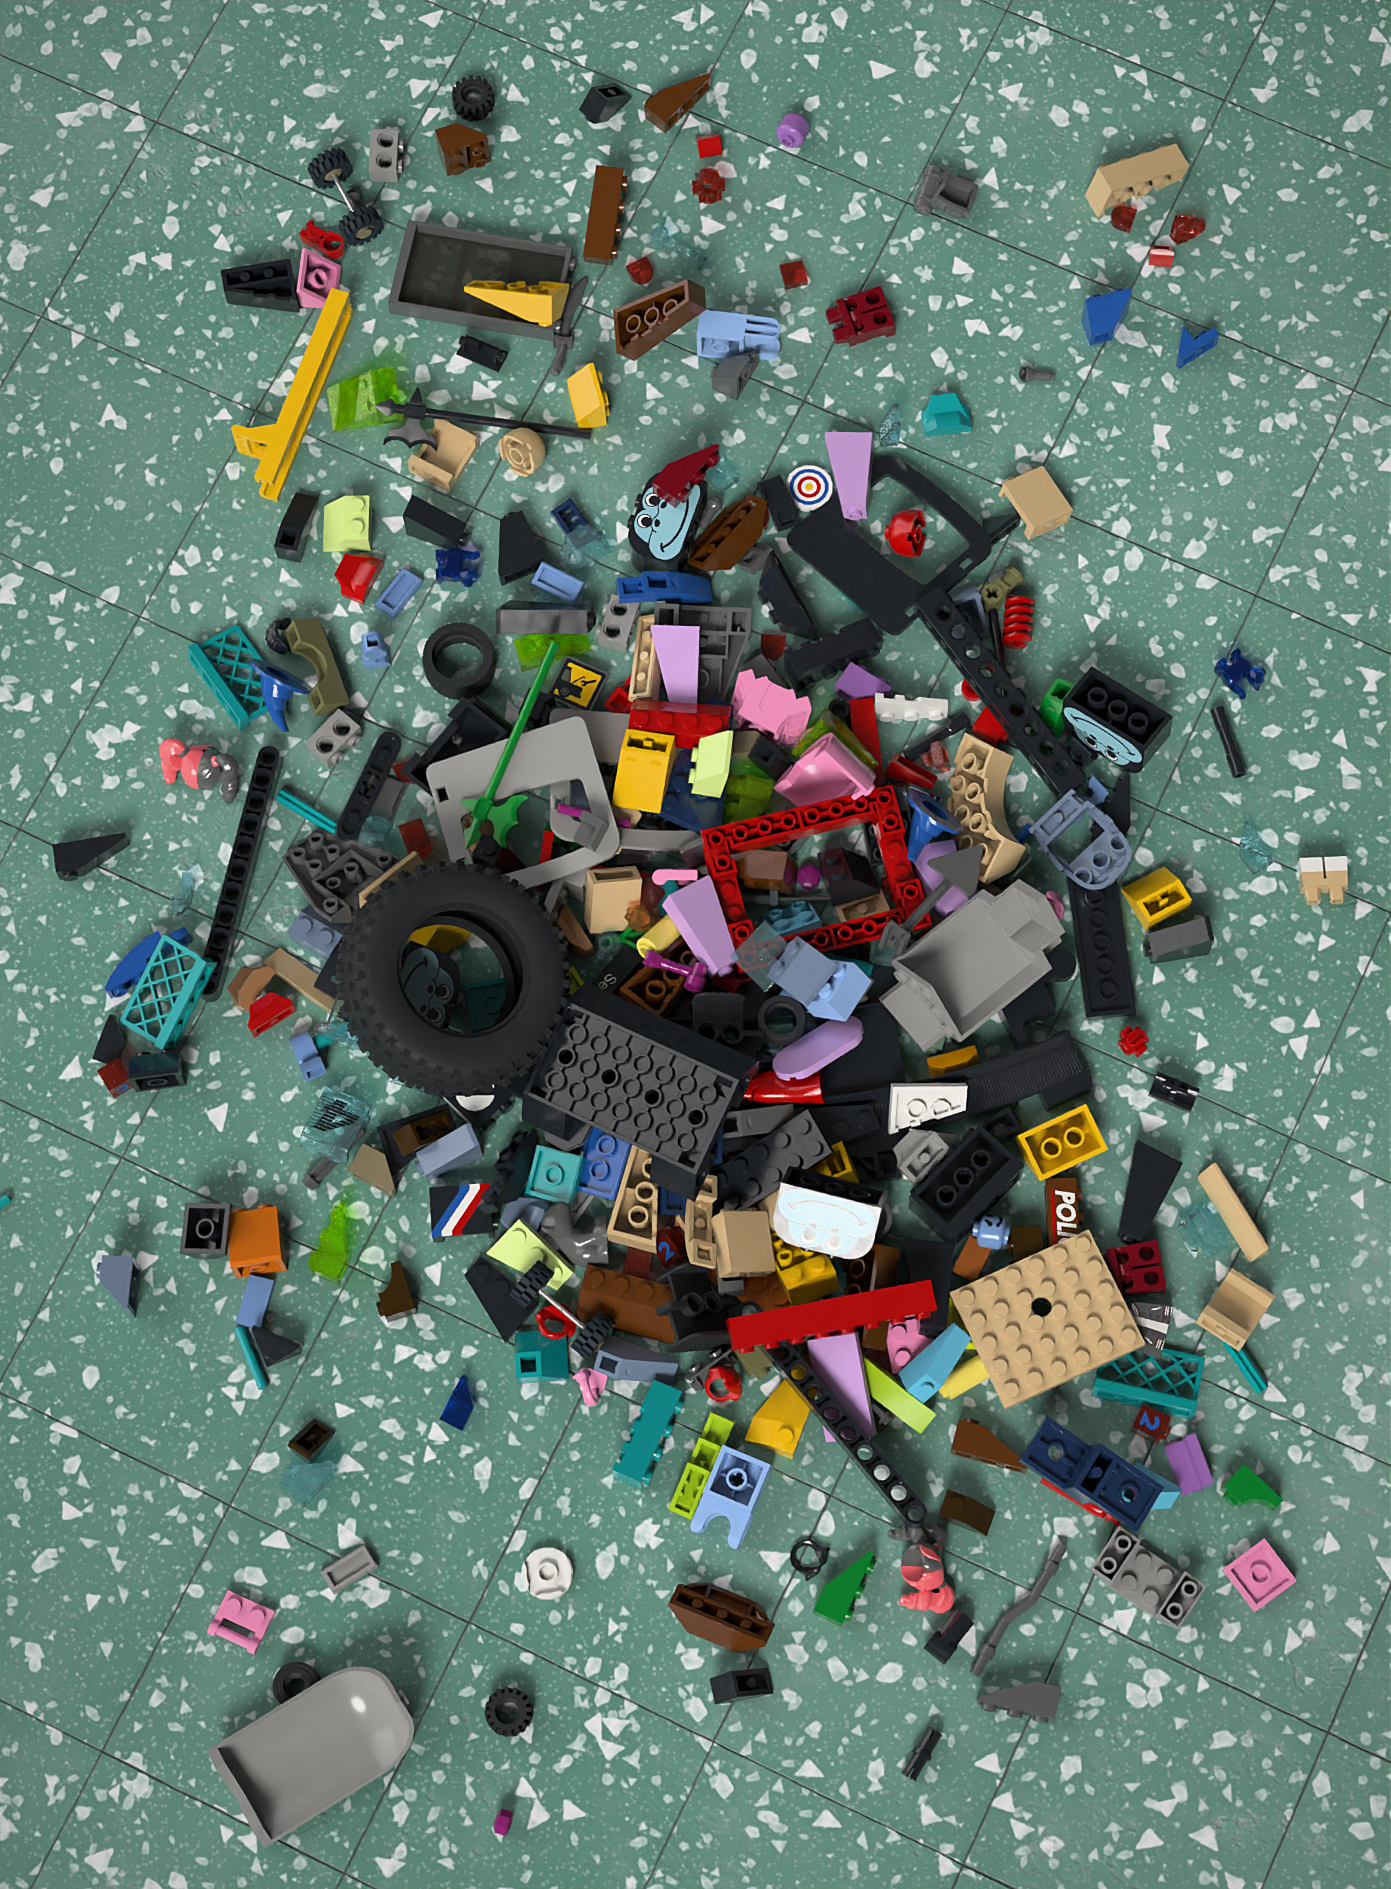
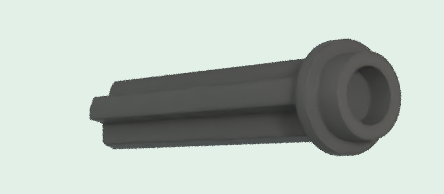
(324, 1167)

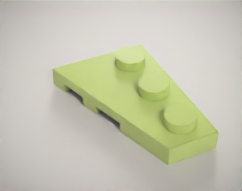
(524, 1247)

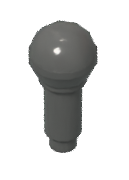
(714, 504)

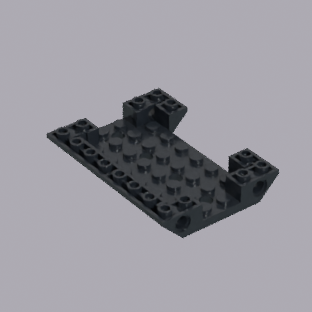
(646, 1057)

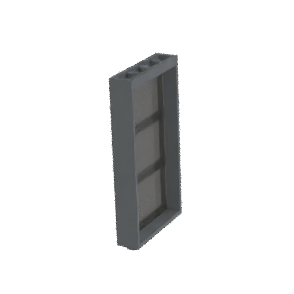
(444, 259)

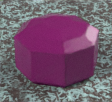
(808, 877)
(503, 1822)

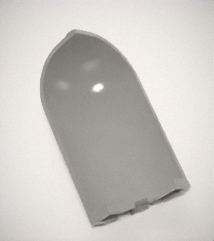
(314, 1750)

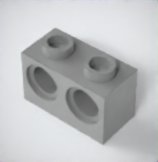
(383, 155)
(623, 624)
(328, 735)

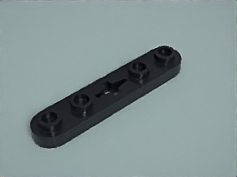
(377, 765)

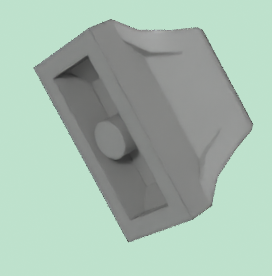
(919, 1153)

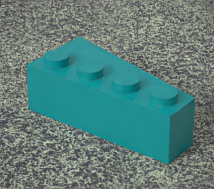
(648, 1435)

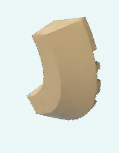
(980, 807)

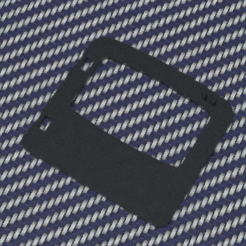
(867, 576)

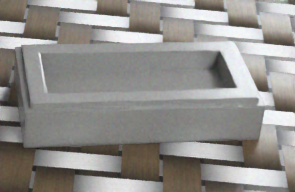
(349, 1569)

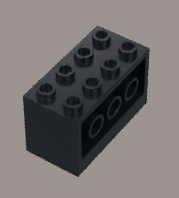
(967, 1202)

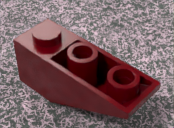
(680, 476)

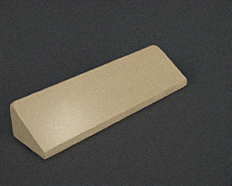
(646, 667)
(298, 977)
(1233, 1213)

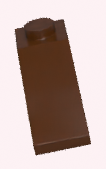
(675, 101)
(979, 1444)

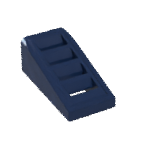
(567, 505)

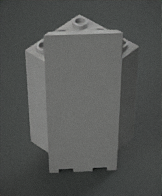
(973, 964)

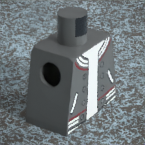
(1153, 1325)

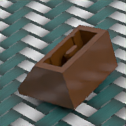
(461, 148)

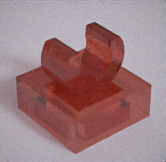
(937, 757)

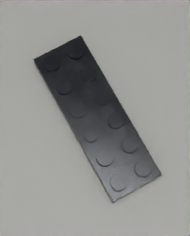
(1101, 951)
(762, 1166)

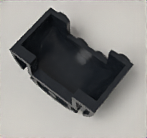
(465, 732)

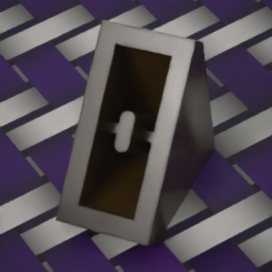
(311, 1441)

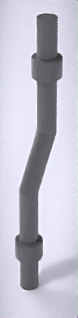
(1048, 1569)

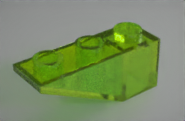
(532, 648)
(333, 1253)

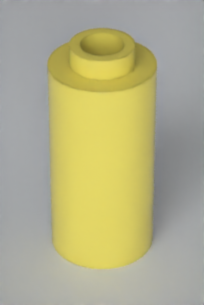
(658, 937)
(964, 1378)

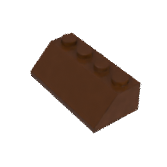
(626, 1302)

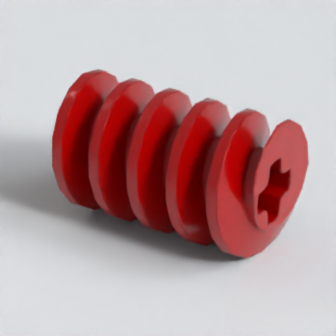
(1017, 621)

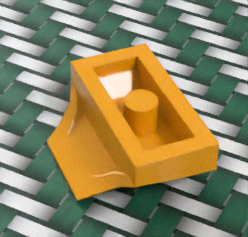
(952, 1061)

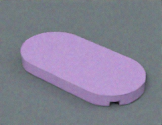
(818, 1048)

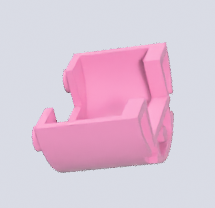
(825, 773)

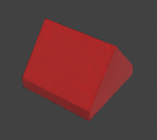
(709, 145)
(1161, 255)

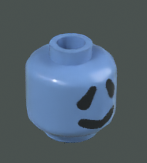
(991, 1231)

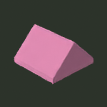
(316, 279)

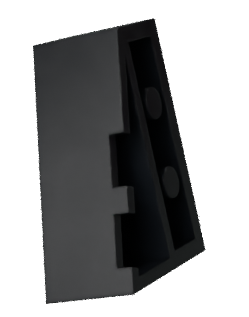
(262, 286)

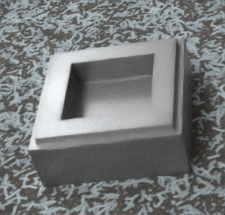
(692, 853)

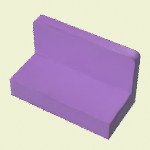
(1189, 1465)

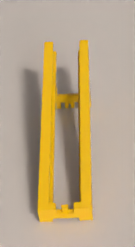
(286, 436)

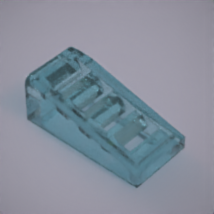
(890, 427)

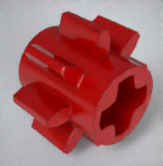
(1133, 1041)

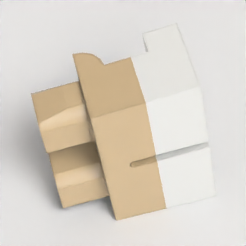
(1323, 877)

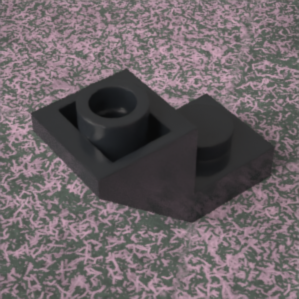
(779, 502)

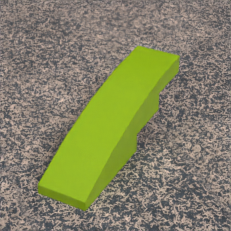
(895, 1396)
(700, 1465)

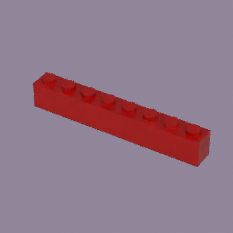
(831, 1315)

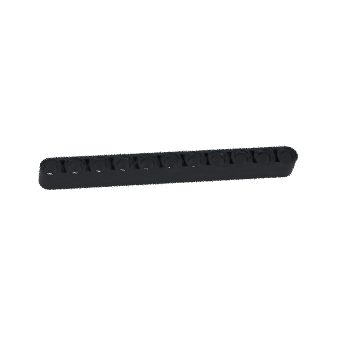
(241, 861)
(842, 1422)

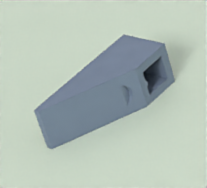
(633, 1363)

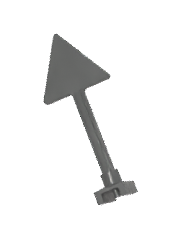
(958, 870)

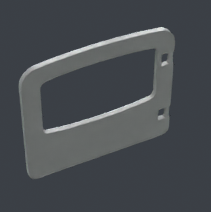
(607, 736)
(539, 760)

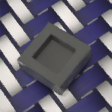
(753, 560)

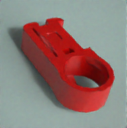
(320, 240)

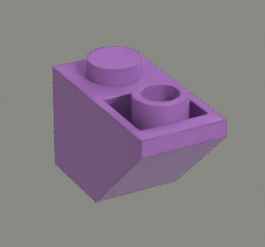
(858, 684)

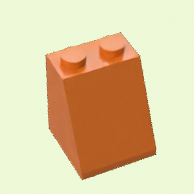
(256, 1241)

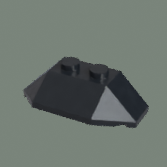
(783, 601)

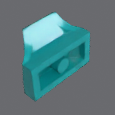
(945, 416)

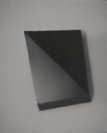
(1001, 526)
(274, 1347)

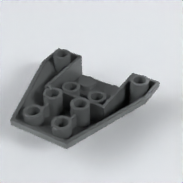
(336, 872)

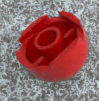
(905, 533)

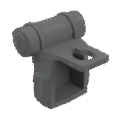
(945, 193)

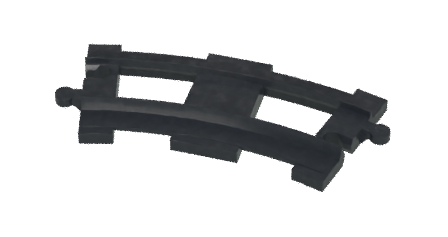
(868, 1069)

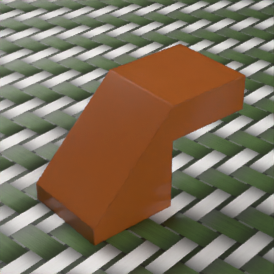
(971, 1259)

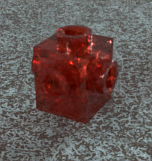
(711, 193)

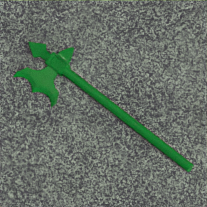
(505, 815)

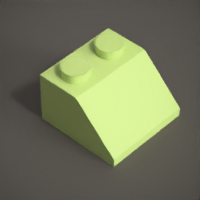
(348, 524)
(711, 764)

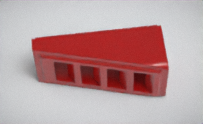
(909, 772)

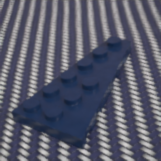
(689, 809)

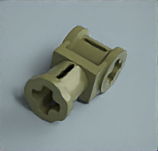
(995, 593)

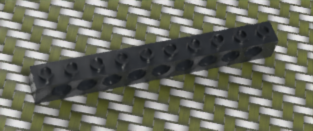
(999, 706)

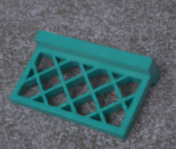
(218, 682)
(182, 1006)
(1136, 1396)

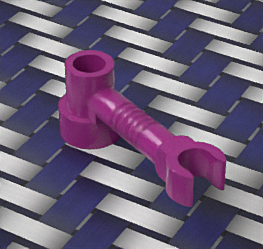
(695, 976)

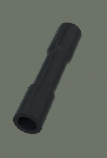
(949, 729)
(1232, 755)

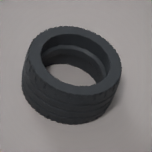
(454, 634)

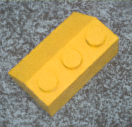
(1061, 1143)

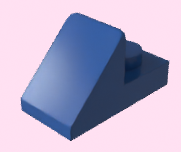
(1191, 347)

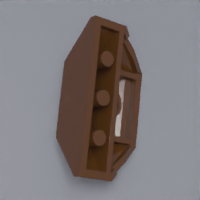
(729, 535)
(721, 1616)

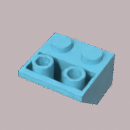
(793, 919)

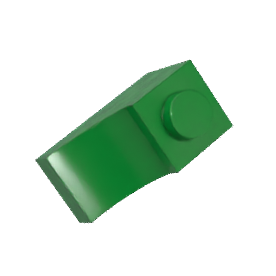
(1248, 1488)

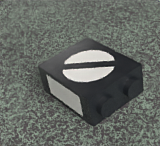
(481, 1108)

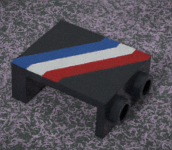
(455, 1212)

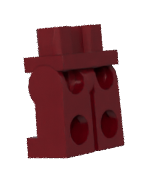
(862, 317)
(1136, 1268)

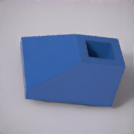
(1105, 314)

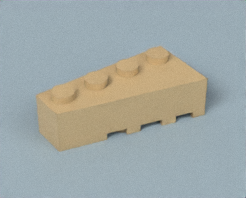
(1135, 177)
(636, 1206)

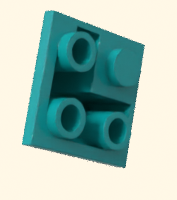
(540, 1358)

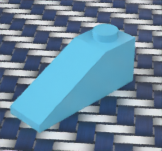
(934, 1364)

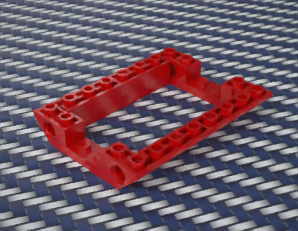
(806, 821)

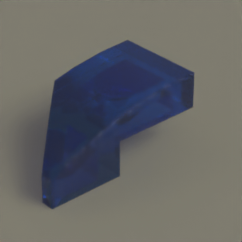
(459, 1405)

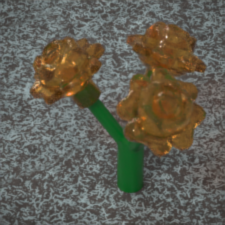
(638, 919)

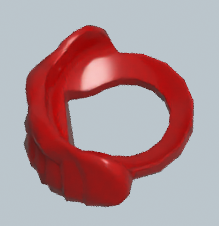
(552, 1313)
(731, 1380)

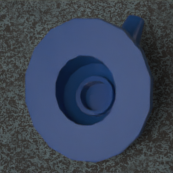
(277, 688)
(928, 821)

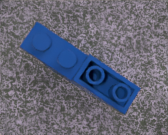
(664, 586)
(135, 962)

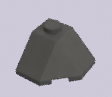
(734, 373)

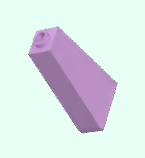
(852, 466)
(679, 660)
(931, 879)
(702, 925)

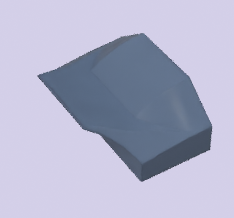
(527, 1207)

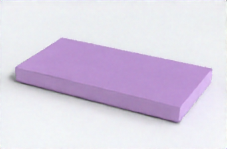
(842, 1370)

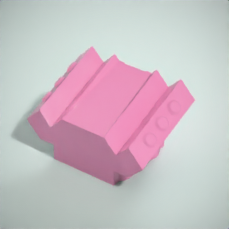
(769, 709)

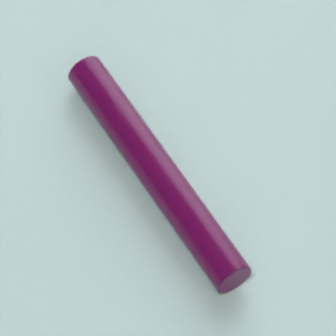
(576, 812)

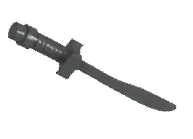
(563, 341)
(771, 899)

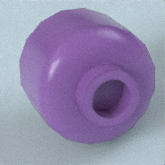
(792, 129)

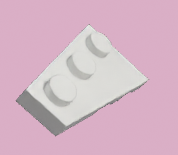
(902, 708)
(924, 1101)

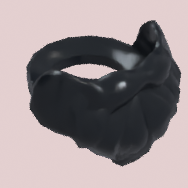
(272, 636)

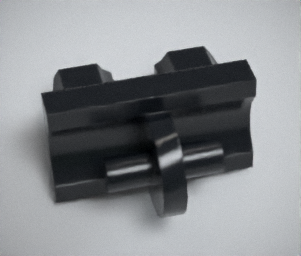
(1173, 1092)

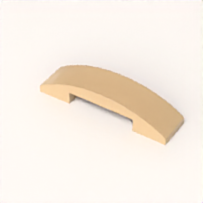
(699, 1227)

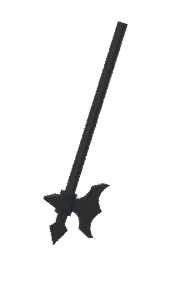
(412, 432)

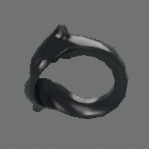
(822, 1554)

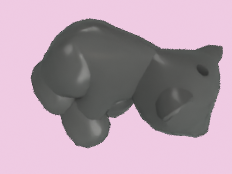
(579, 1244)

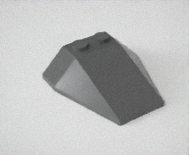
(722, 641)

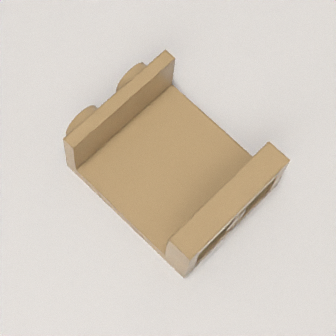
(1235, 1309)

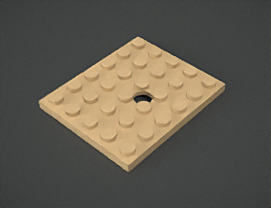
(1038, 1353)

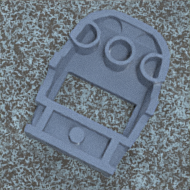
(1101, 861)

